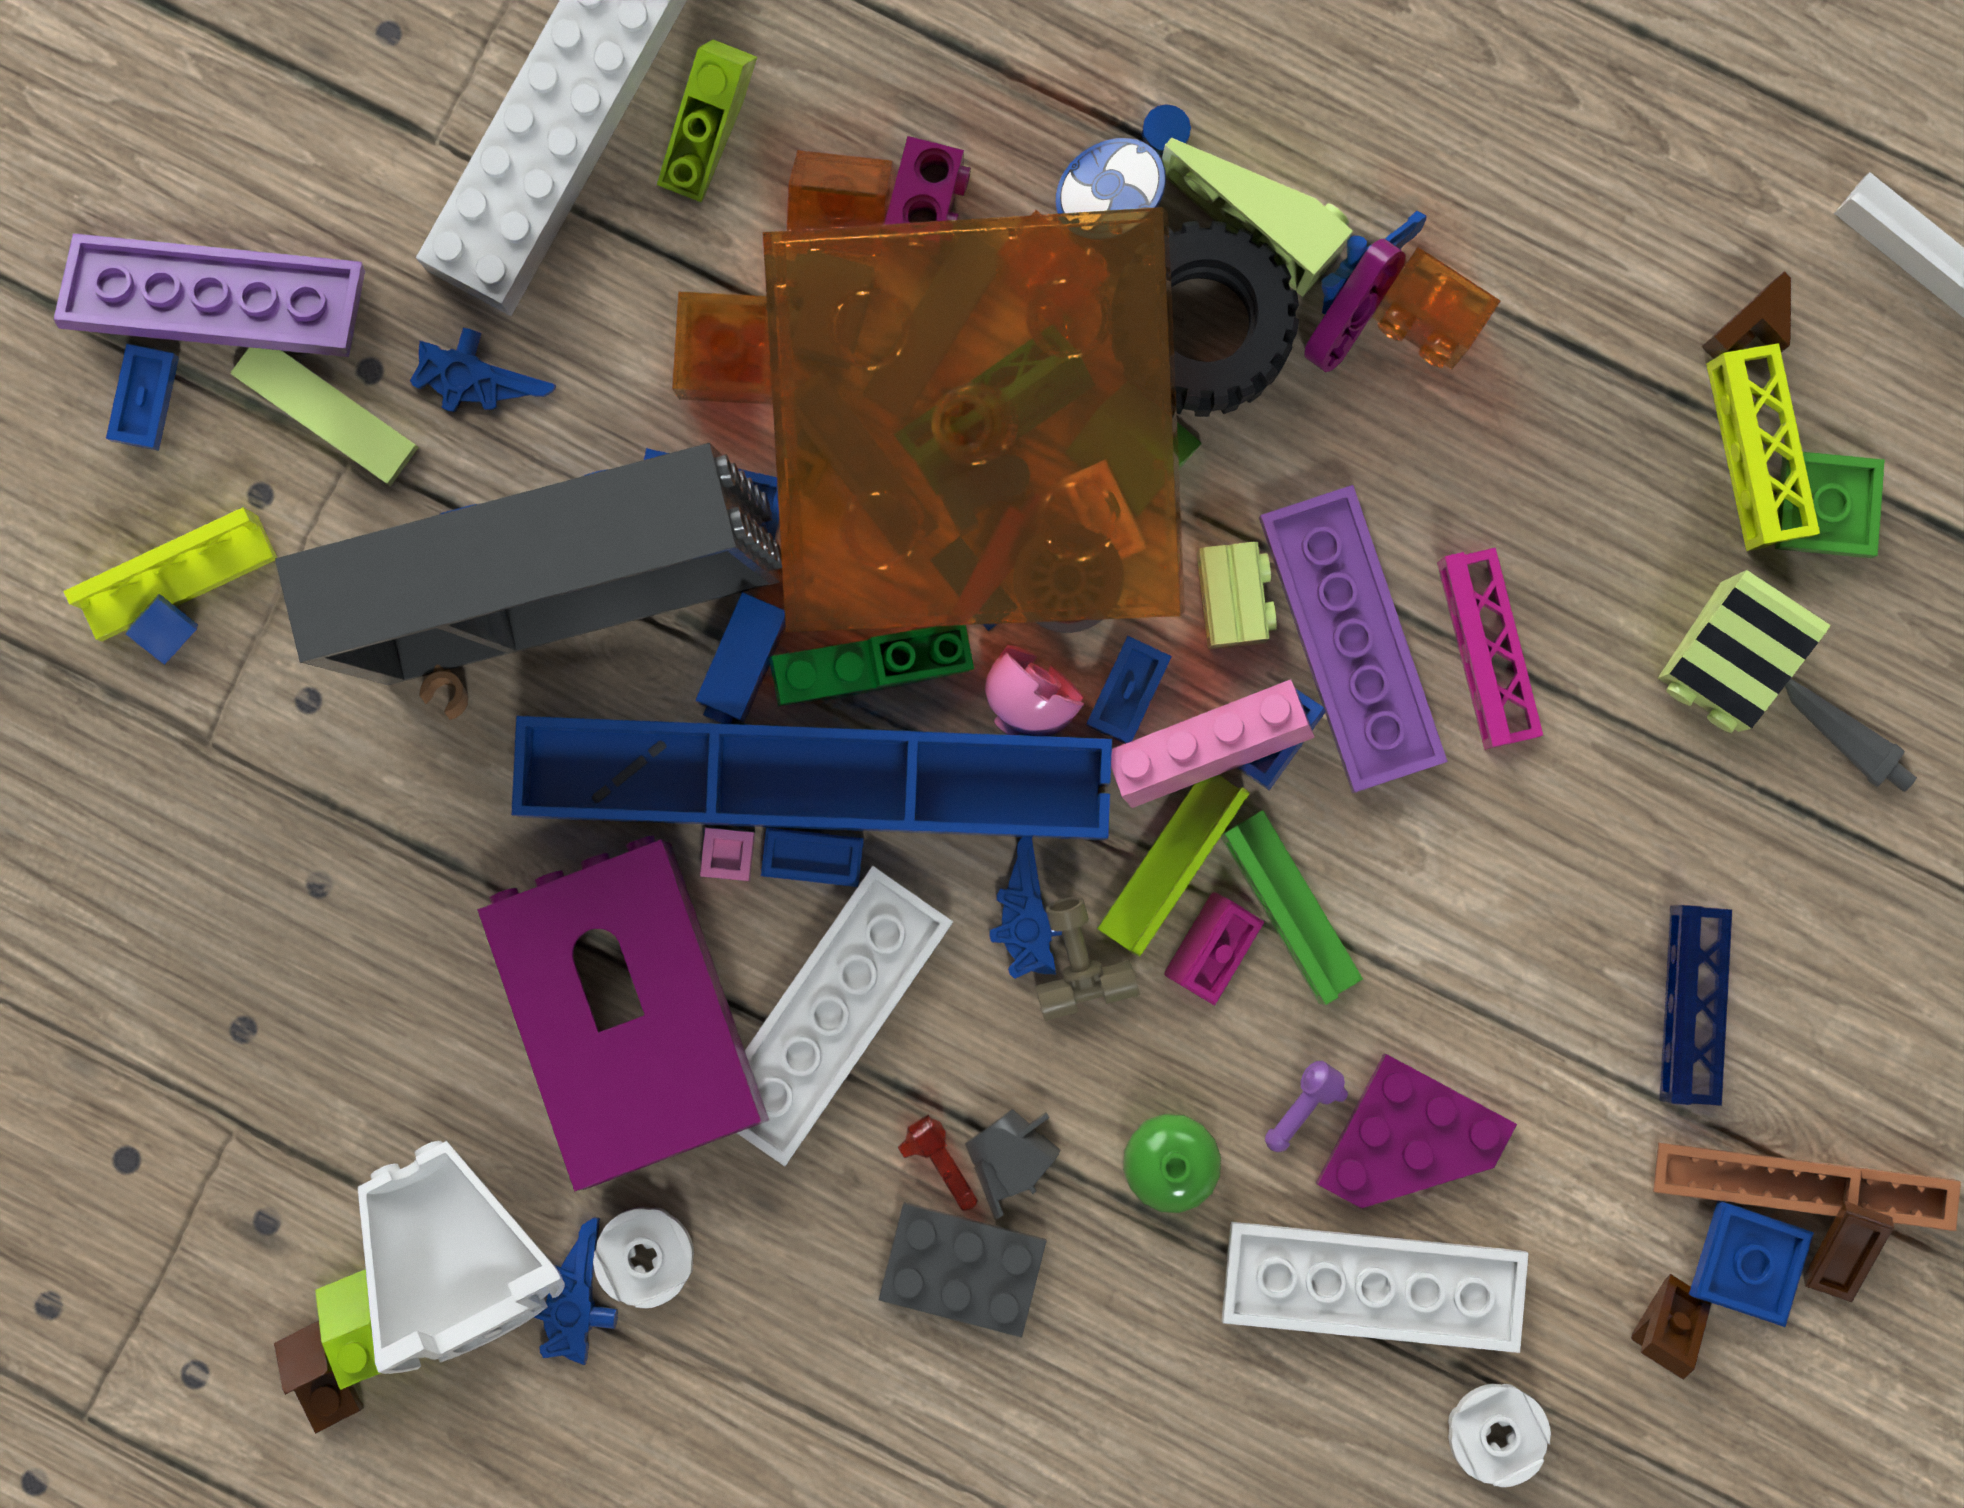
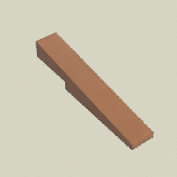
(1805, 1185)

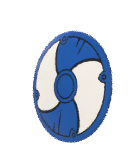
(1112, 177)

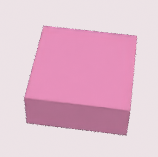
(727, 854)

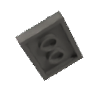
(962, 1269)

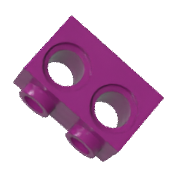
(916, 194)

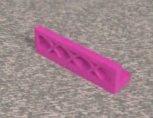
(1475, 653)

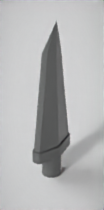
(1862, 746)

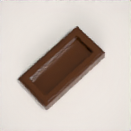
(1848, 1251)

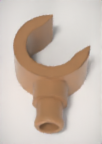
(445, 677)

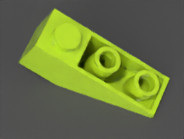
(706, 118)

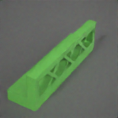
(1291, 907)

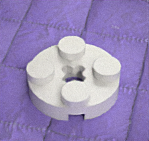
(635, 1285)
(1526, 1443)

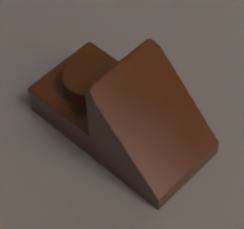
(1766, 316)
(1673, 1327)
(308, 1373)

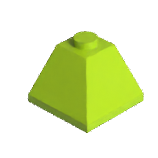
(347, 1329)

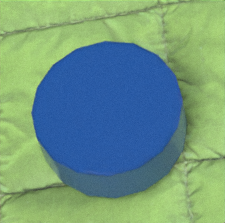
(1163, 124)

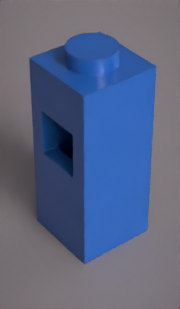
(741, 660)

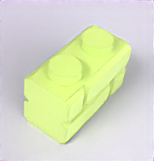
(1234, 595)

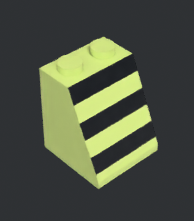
(1741, 651)

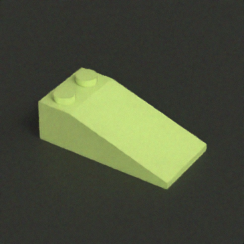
(1292, 223)

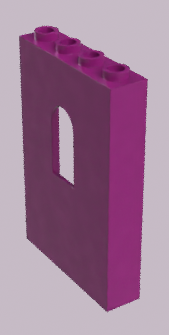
(650, 1082)

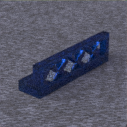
(1683, 1005)

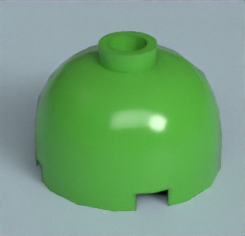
(1172, 1163)

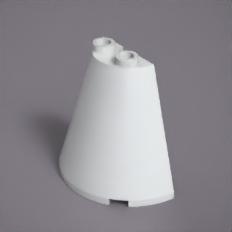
(444, 1262)

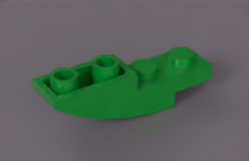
(871, 664)

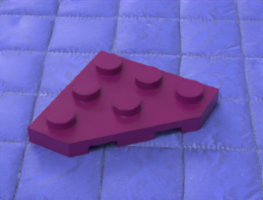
(1411, 1138)

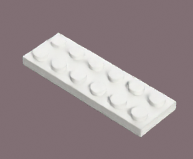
(837, 1007)
(1375, 1287)

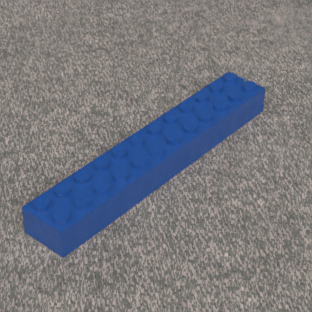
(813, 778)

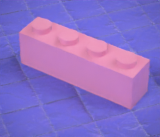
(1210, 744)

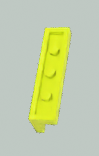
(1745, 450)
(174, 570)

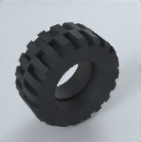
(1271, 311)

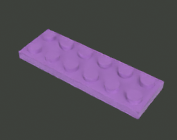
(210, 295)
(1352, 639)

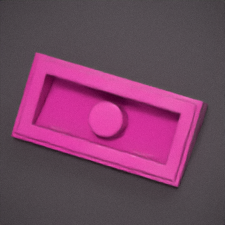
(1213, 948)

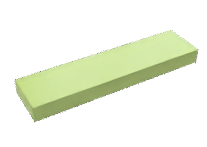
(326, 412)

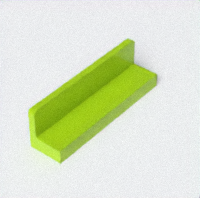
(1172, 863)

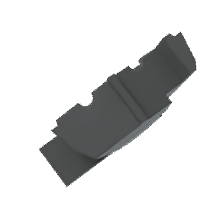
(1010, 1157)

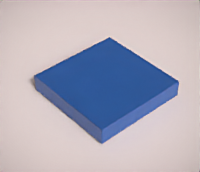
(1751, 1263)

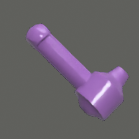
(1319, 1084)

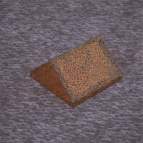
(837, 191)

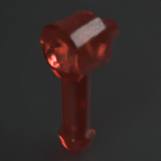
(927, 1140)

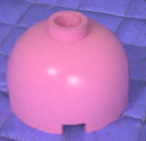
(1029, 696)

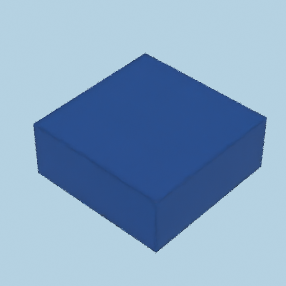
(161, 629)

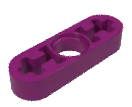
(1355, 305)

